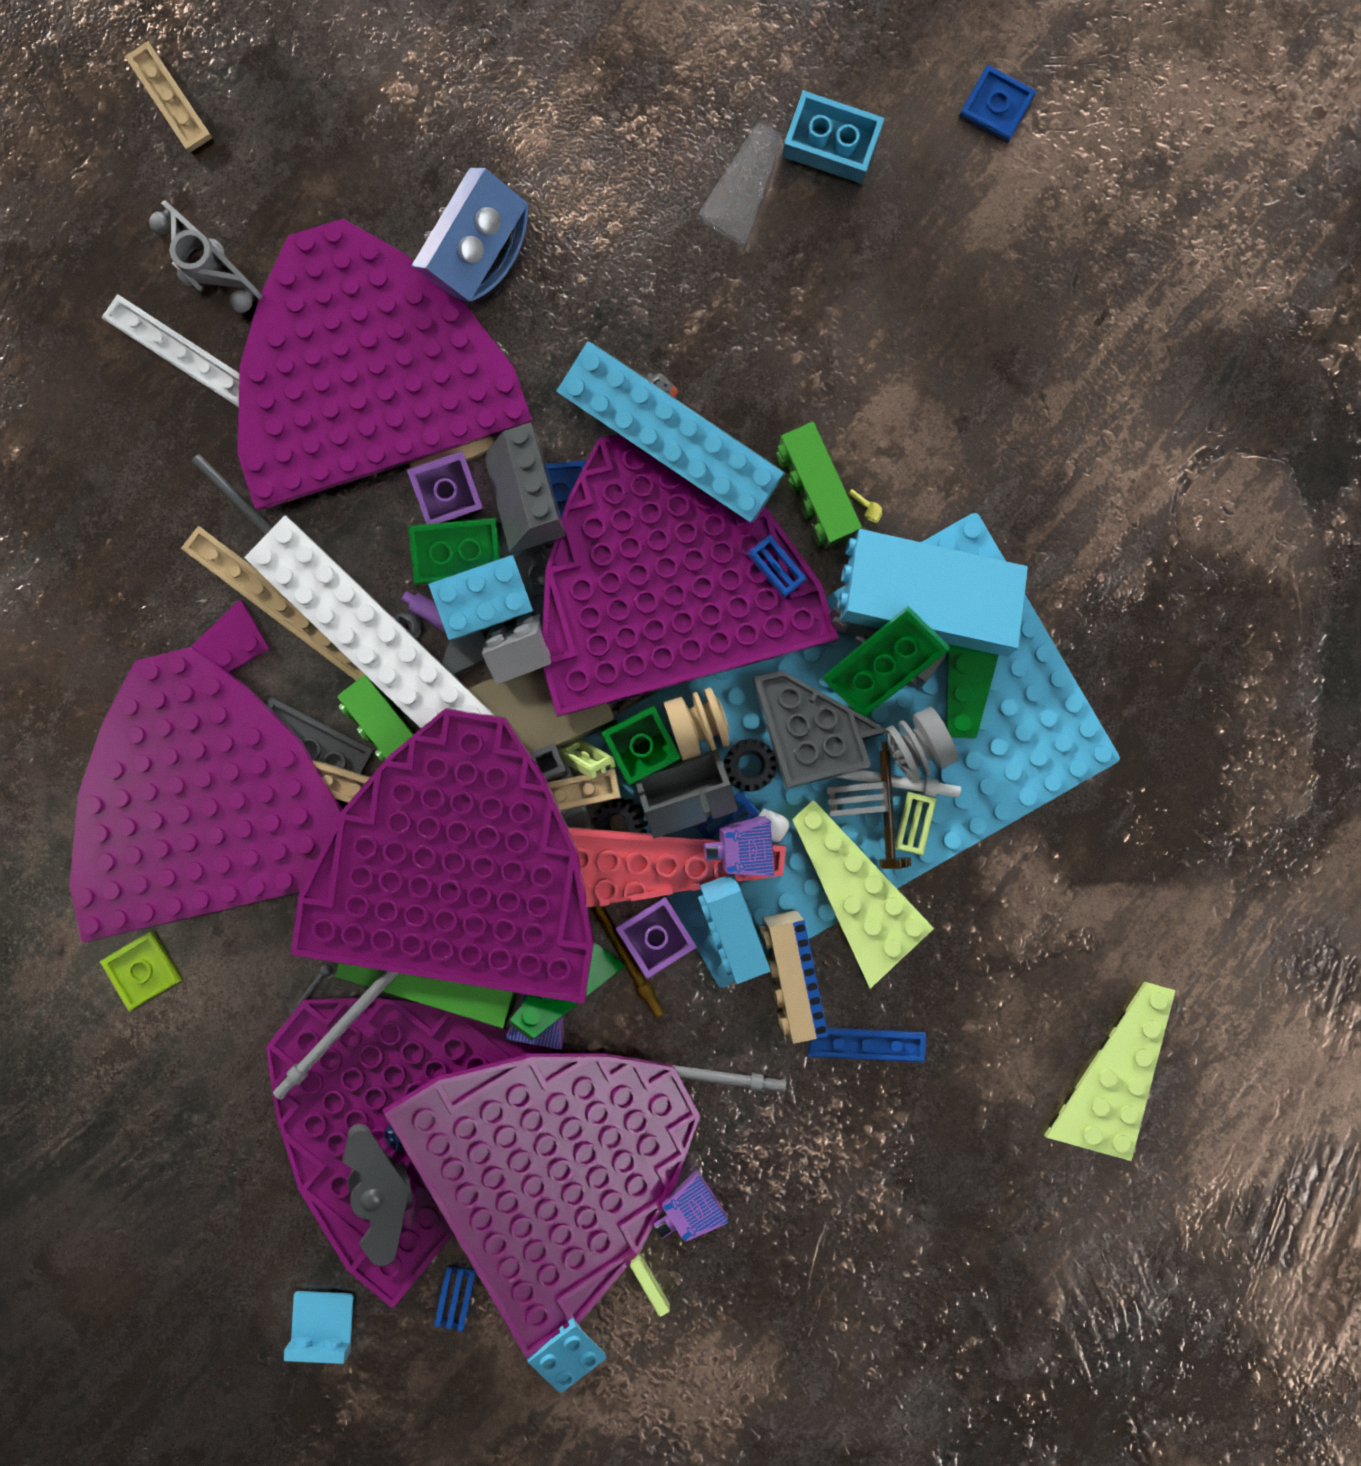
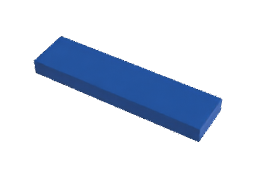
(870, 1045)

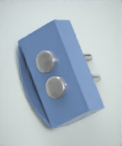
(472, 235)

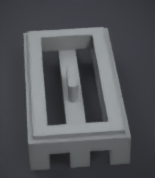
(834, 801)

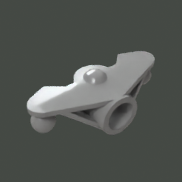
(208, 268)

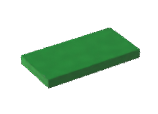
(886, 662)

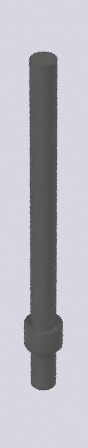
(240, 502)

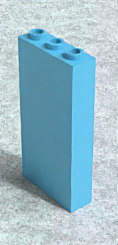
(956, 593)

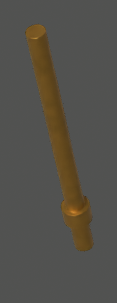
(644, 989)

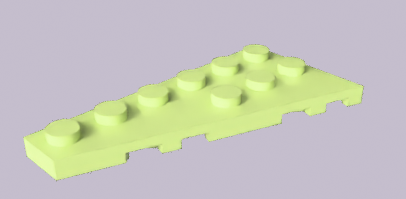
(867, 905)
(1114, 1090)

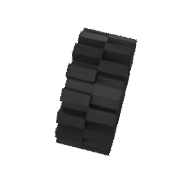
(767, 759)
(622, 807)

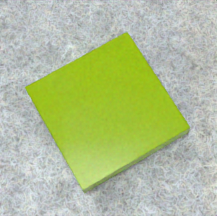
(140, 971)

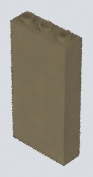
(532, 714)

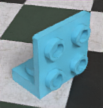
(320, 1327)
(567, 1357)

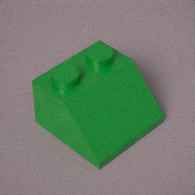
(641, 744)

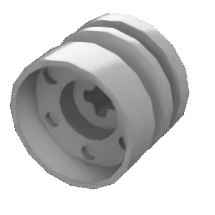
(924, 743)

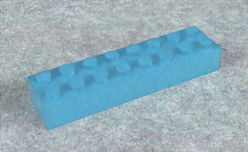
(670, 432)

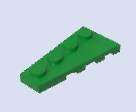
(967, 689)
(540, 1013)

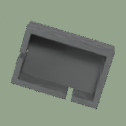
(686, 794)

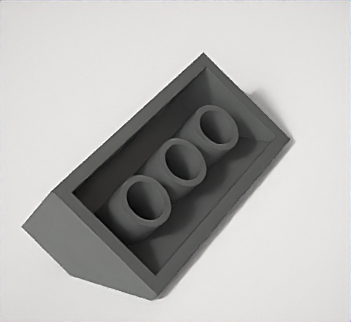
(523, 489)

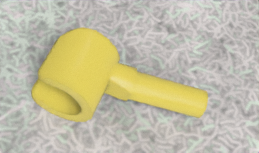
(873, 510)

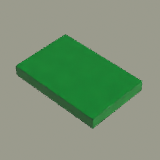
(451, 548)

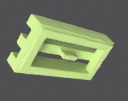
(583, 762)
(926, 825)
(650, 1285)

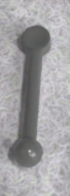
(325, 970)

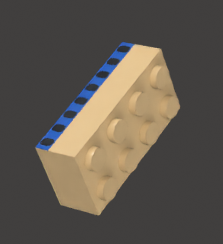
(795, 977)

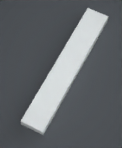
(174, 348)

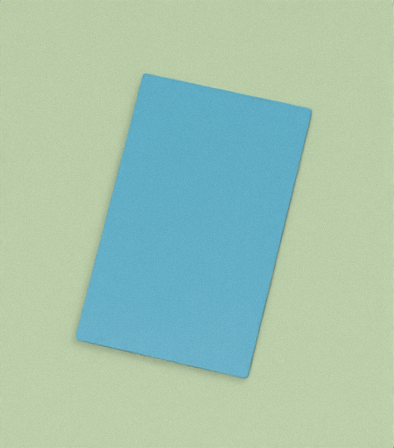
(1029, 749)

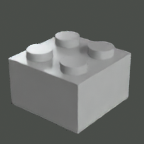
(516, 648)

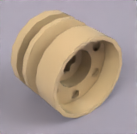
(697, 723)

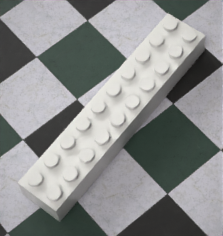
(359, 625)

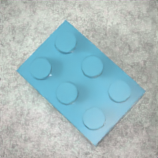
(832, 137)
(480, 598)
(733, 929)

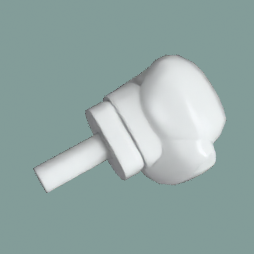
(779, 823)

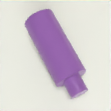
(423, 608)

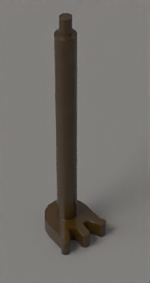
(890, 860)

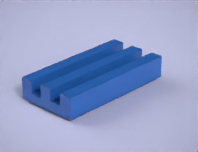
(766, 571)
(746, 804)
(450, 1323)

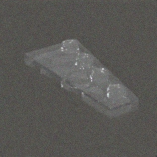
(739, 191)

